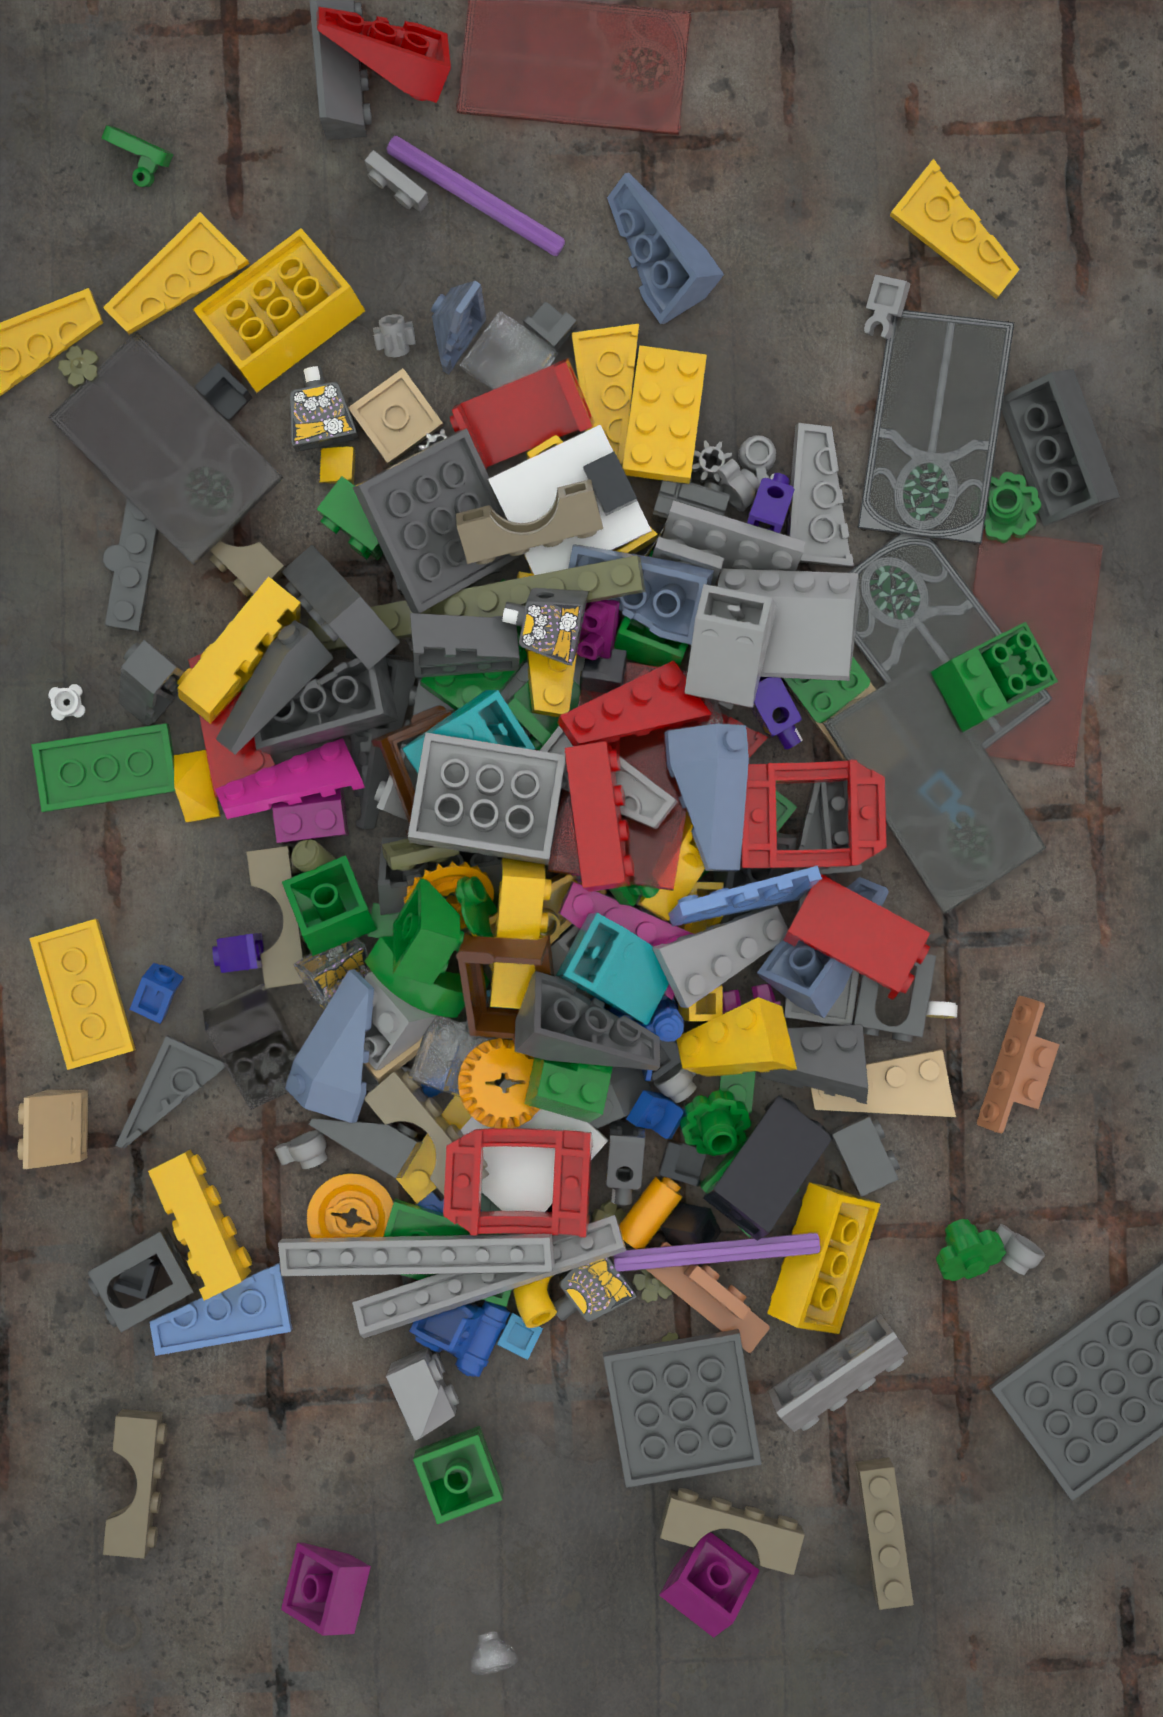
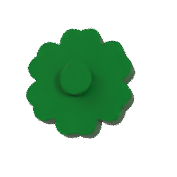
(1010, 508)
(715, 1123)
(968, 1251)

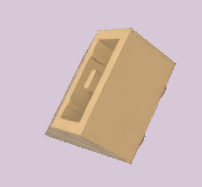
(53, 1128)

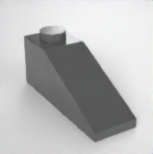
(380, 1144)

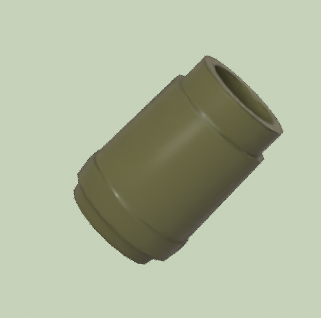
(309, 855)

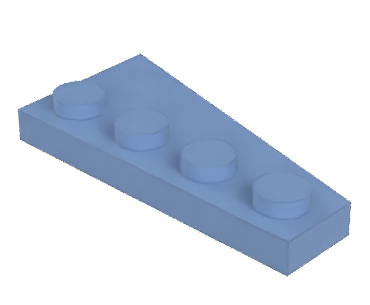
(744, 898)
(240, 1313)

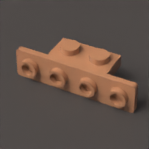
(1020, 1067)
(713, 1301)

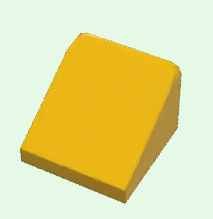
(337, 463)

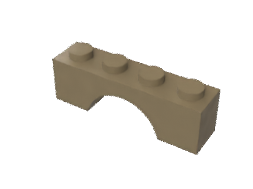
(488, 535)
(248, 563)
(267, 872)
(402, 1100)
(137, 1439)
(691, 1518)
(885, 1533)

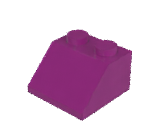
(311, 819)
(710, 1584)
(325, 1589)

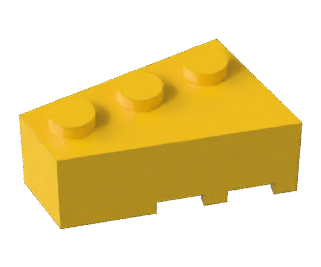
(739, 1042)

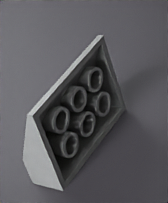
(812, 620)
(486, 798)
(837, 1373)

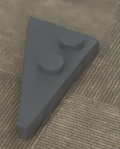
(171, 1080)

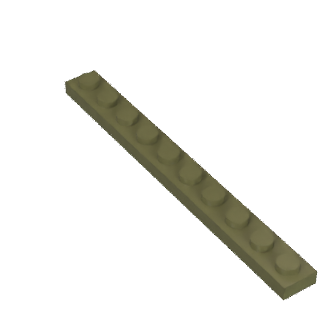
(600, 580)

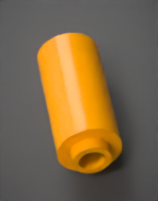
(650, 1212)

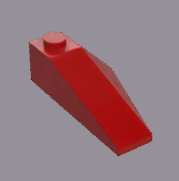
(406, 56)

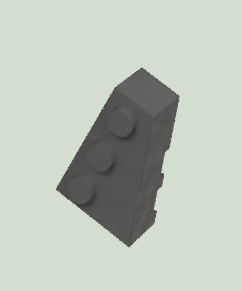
(462, 645)
(148, 682)
(826, 822)

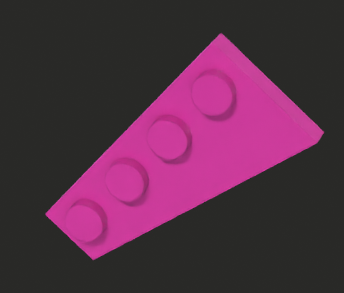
(302, 775)
(580, 903)

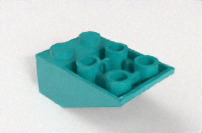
(481, 719)
(615, 968)

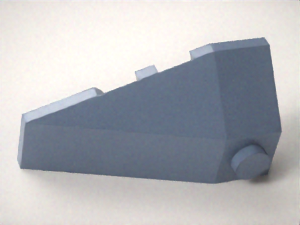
(669, 260)
(457, 321)
(669, 594)
(712, 778)
(808, 975)
(330, 1063)

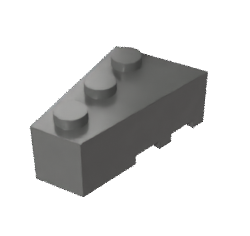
(827, 1061)

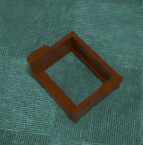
(388, 742)
(481, 950)

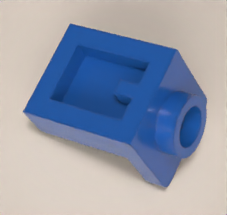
(156, 992)
(656, 1113)

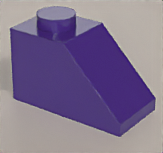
(238, 952)

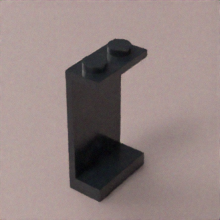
(769, 1168)

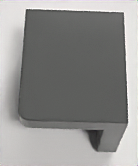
(551, 325)

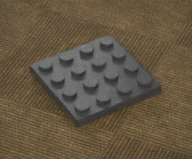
(415, 518)
(682, 1408)

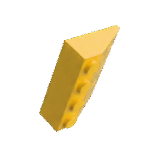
(279, 309)

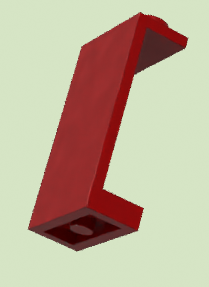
(524, 413)
(860, 935)

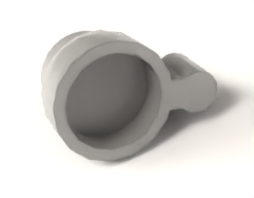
(757, 455)
(739, 484)
(676, 1083)
(306, 1149)
(1020, 1251)

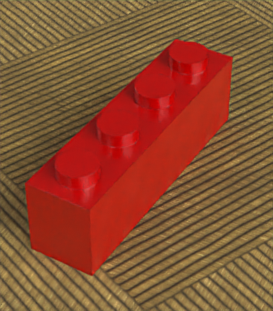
(598, 816)

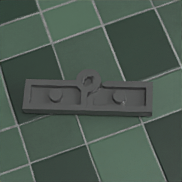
(132, 570)

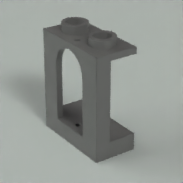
(916, 1017)
(174, 1264)

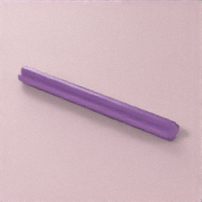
(475, 196)
(717, 1252)

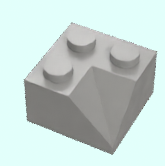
(422, 1391)

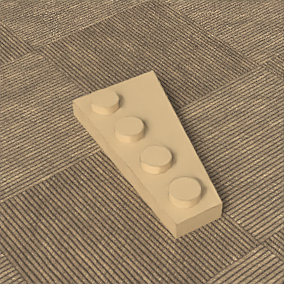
(899, 1086)

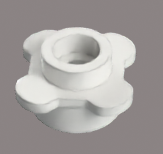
(59, 695)

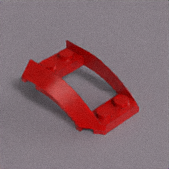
(865, 814)
(570, 1182)

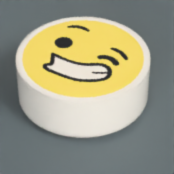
(941, 1009)

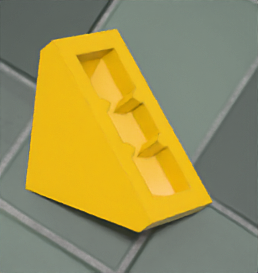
(195, 786)

